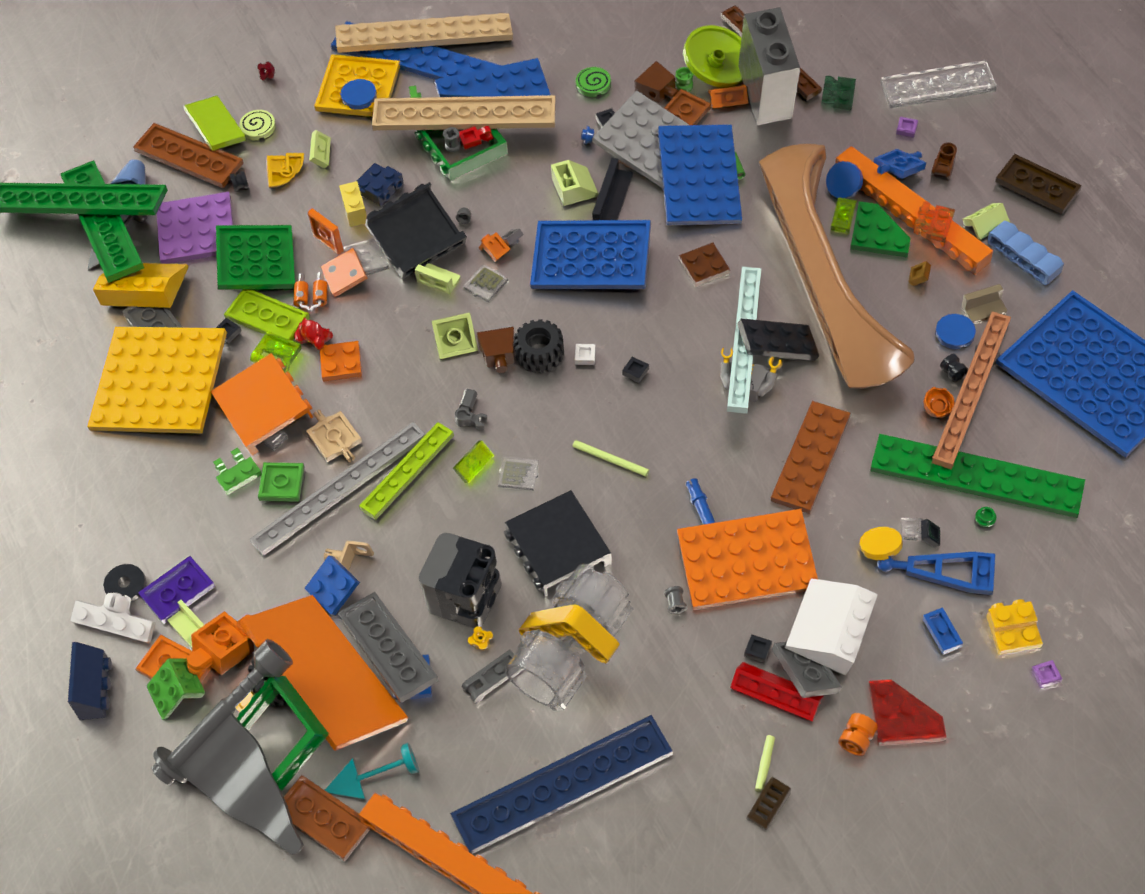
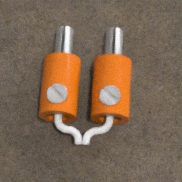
(319, 292)

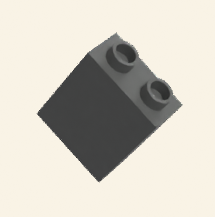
(768, 66)

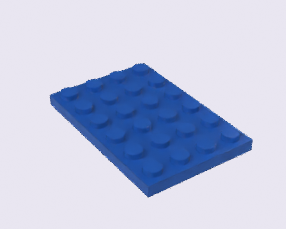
(699, 175)
(591, 254)

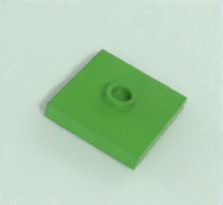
(281, 482)

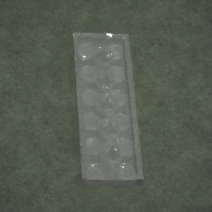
(938, 84)

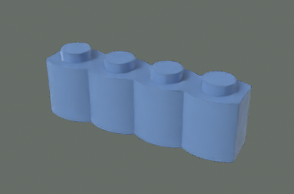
(1025, 252)

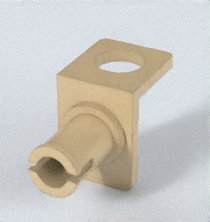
(346, 556)

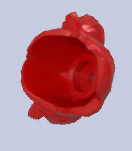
(313, 333)

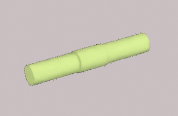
(765, 763)

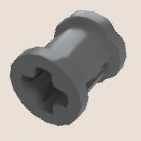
(452, 139)
(675, 600)

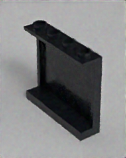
(414, 230)
(556, 540)

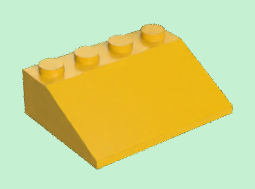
(148, 287)

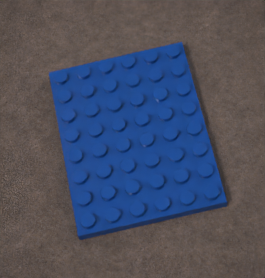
(1086, 370)

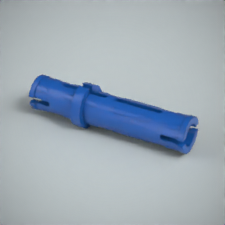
(699, 499)

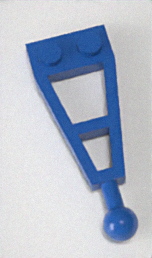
(982, 570)

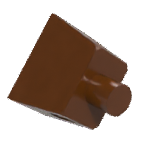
(656, 83)
(497, 348)

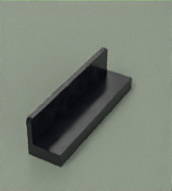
(612, 192)

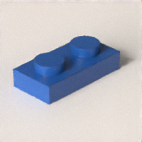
(942, 631)

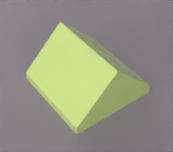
(454, 335)

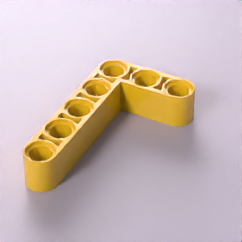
(575, 622)

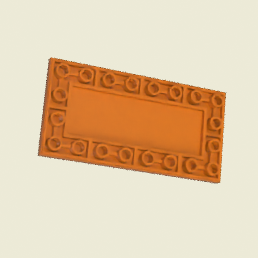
(327, 671)

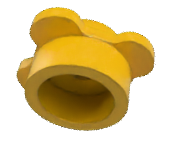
(480, 643)

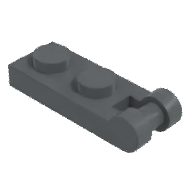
(489, 677)

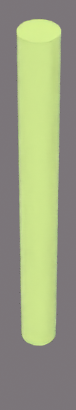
(610, 458)

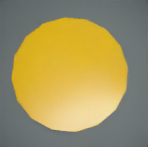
(881, 543)

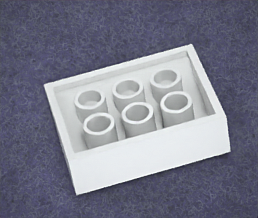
(831, 623)

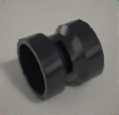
(955, 369)

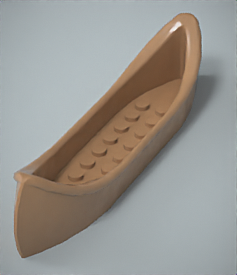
(859, 344)

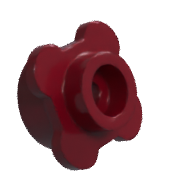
(270, 70)

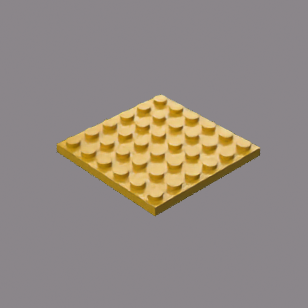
(157, 380)

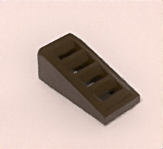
(779, 787)

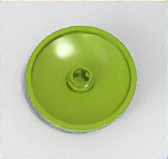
(714, 55)

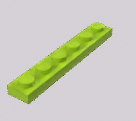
(406, 471)

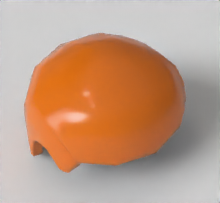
(938, 402)

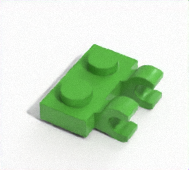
(238, 475)

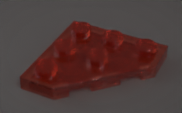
(903, 716)

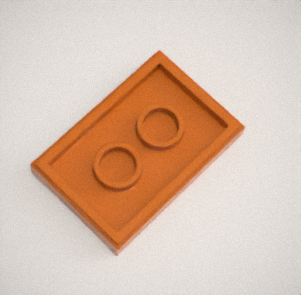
(159, 653)

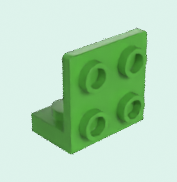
(172, 685)

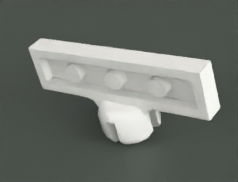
(114, 617)

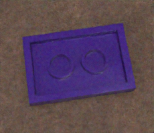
(182, 582)

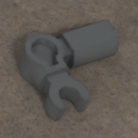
(465, 416)

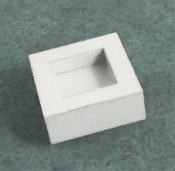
(585, 354)

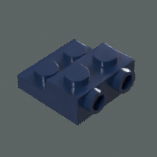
(379, 183)

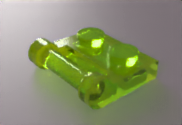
(279, 347)

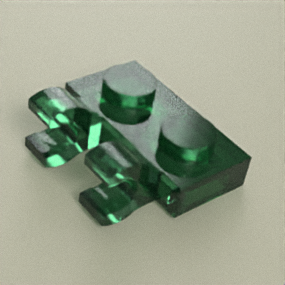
(844, 92)

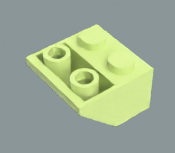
(573, 182)

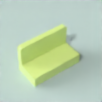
(986, 219)
(437, 277)
(185, 623)

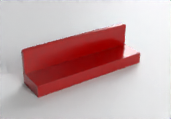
(774, 691)

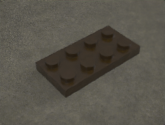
(1038, 183)

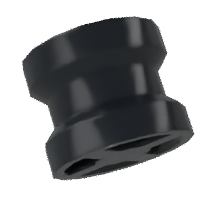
(239, 180)

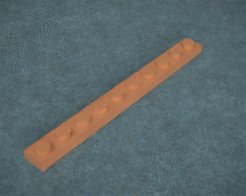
(971, 390)

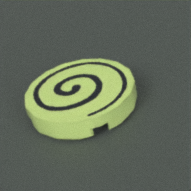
(257, 124)

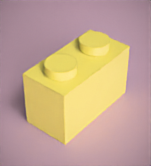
(353, 203)

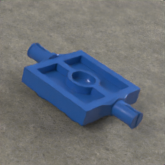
(900, 163)

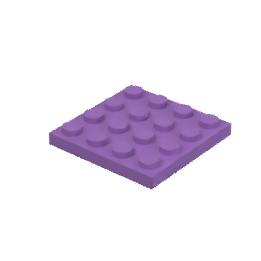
(189, 226)

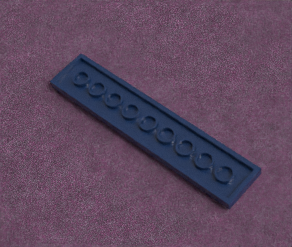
(561, 784)

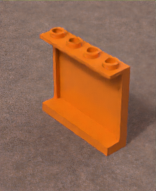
(261, 401)

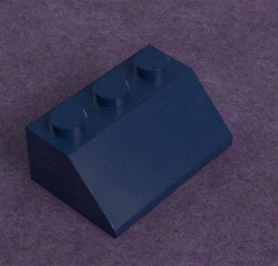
(89, 681)

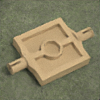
(334, 436)

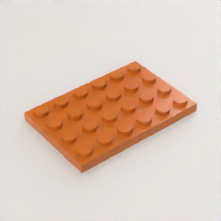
(746, 559)

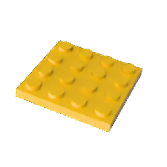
(347, 68)

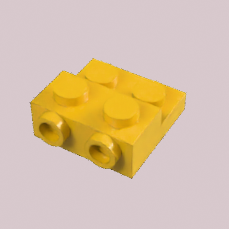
(1014, 627)

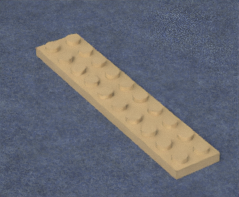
(423, 32)
(464, 112)

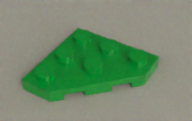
(878, 232)

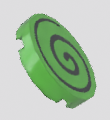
(593, 81)

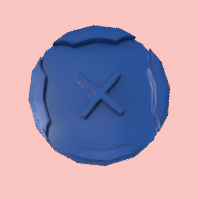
(358, 93)
(844, 180)
(955, 331)

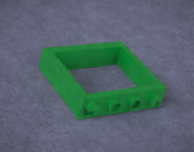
(468, 164)
(307, 744)

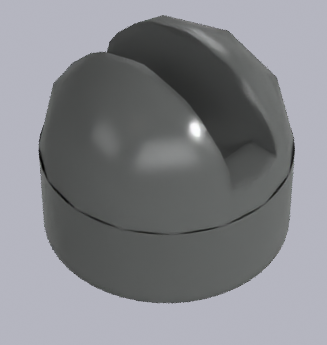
(463, 215)

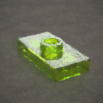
(843, 215)
(473, 461)

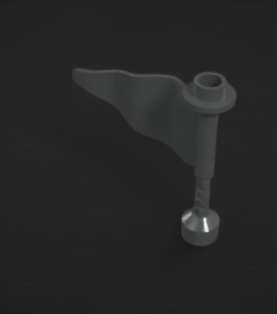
(230, 763)

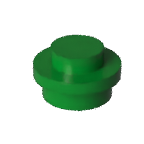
(985, 517)

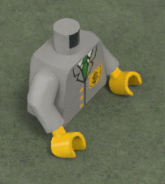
(761, 377)

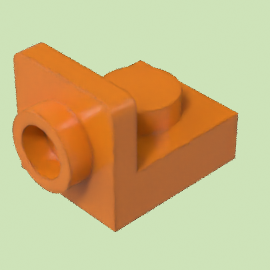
(494, 246)

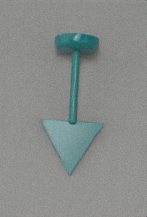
(348, 781)

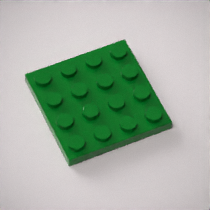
(254, 257)

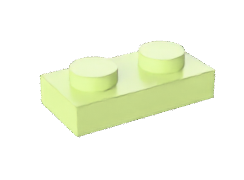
(320, 149)

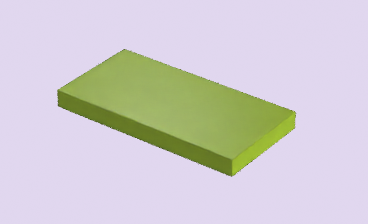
(214, 123)
(265, 314)

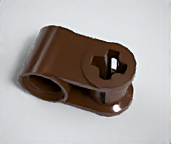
(945, 160)

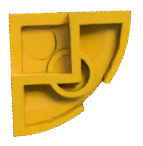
(283, 168)

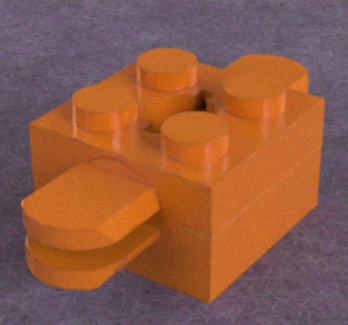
(211, 641)

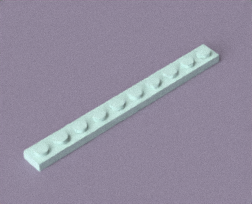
(741, 362)

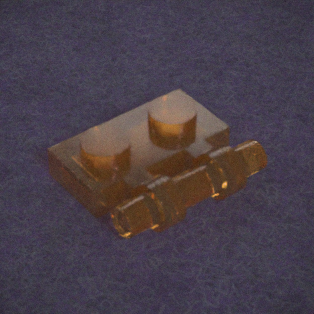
(940, 222)

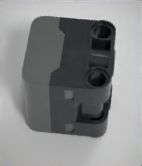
(460, 580)

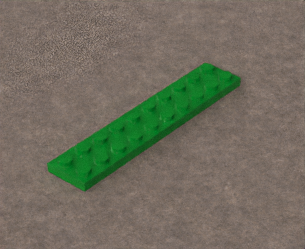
(81, 198)
(105, 232)
(980, 476)

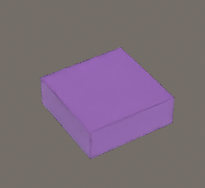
(907, 127)
(1046, 674)

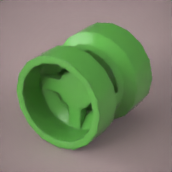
(684, 79)

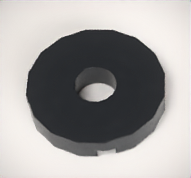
(122, 573)

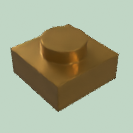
(919, 273)

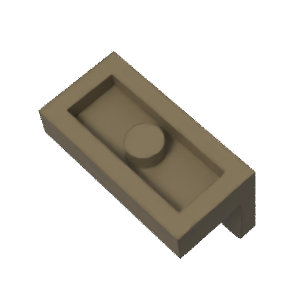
(981, 303)

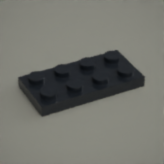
(778, 339)

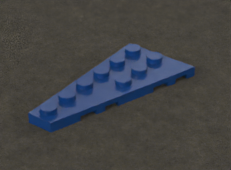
(513, 79)

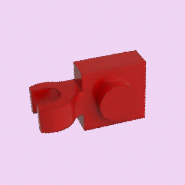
(472, 137)

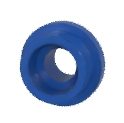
(587, 135)

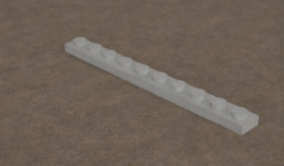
(337, 489)

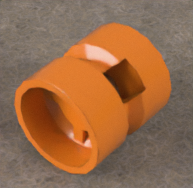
(858, 733)

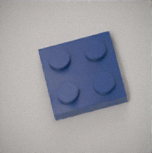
(332, 585)

